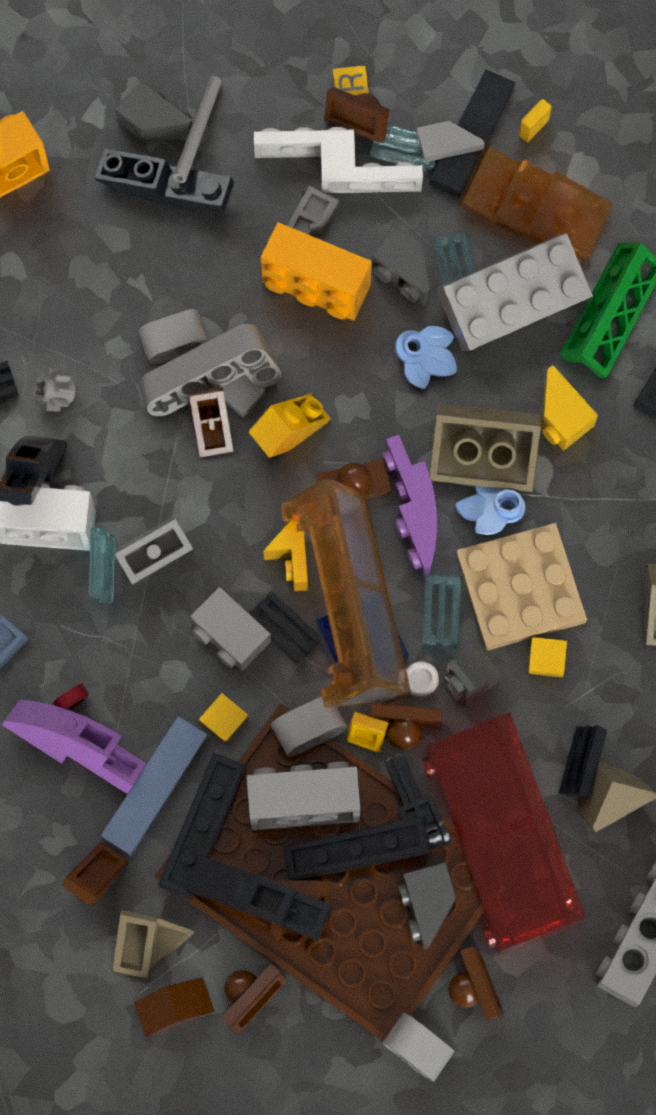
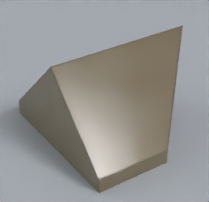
(613, 796)
(145, 943)

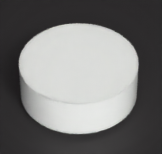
(422, 679)

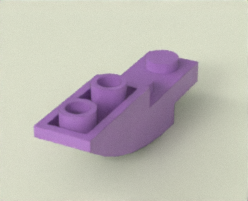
(419, 515)
(69, 734)

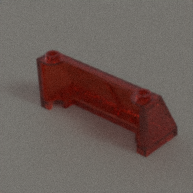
(505, 834)

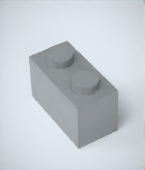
(153, 550)
(229, 630)

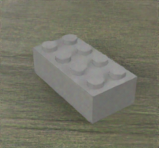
(514, 292)

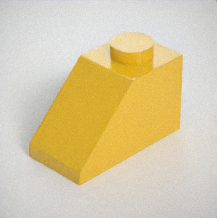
(564, 411)

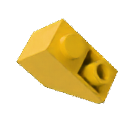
(288, 424)

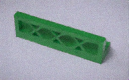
(609, 301)

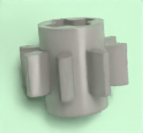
(53, 390)

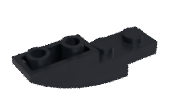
(153, 181)
(28, 466)
(259, 897)

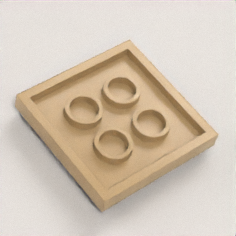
(521, 586)

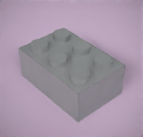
(303, 796)

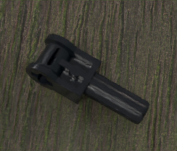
(414, 803)

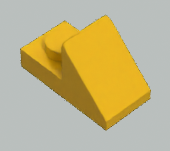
(290, 545)

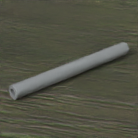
(197, 129)

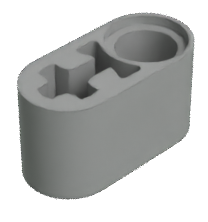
(172, 336)
(307, 726)
(418, 1047)

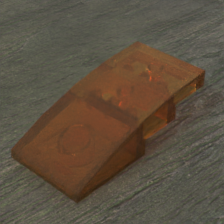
(535, 202)

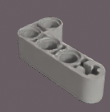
(209, 367)

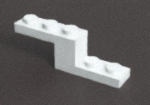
(338, 160)

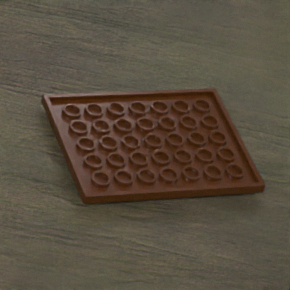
(366, 948)

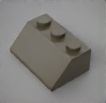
(485, 447)

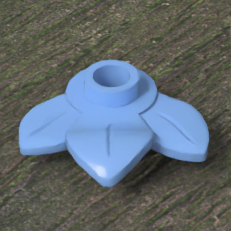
(431, 355)
(488, 510)

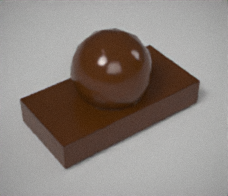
(357, 113)
(367, 478)
(406, 722)
(95, 874)
(475, 986)
(249, 995)

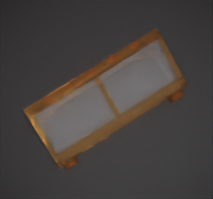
(354, 595)

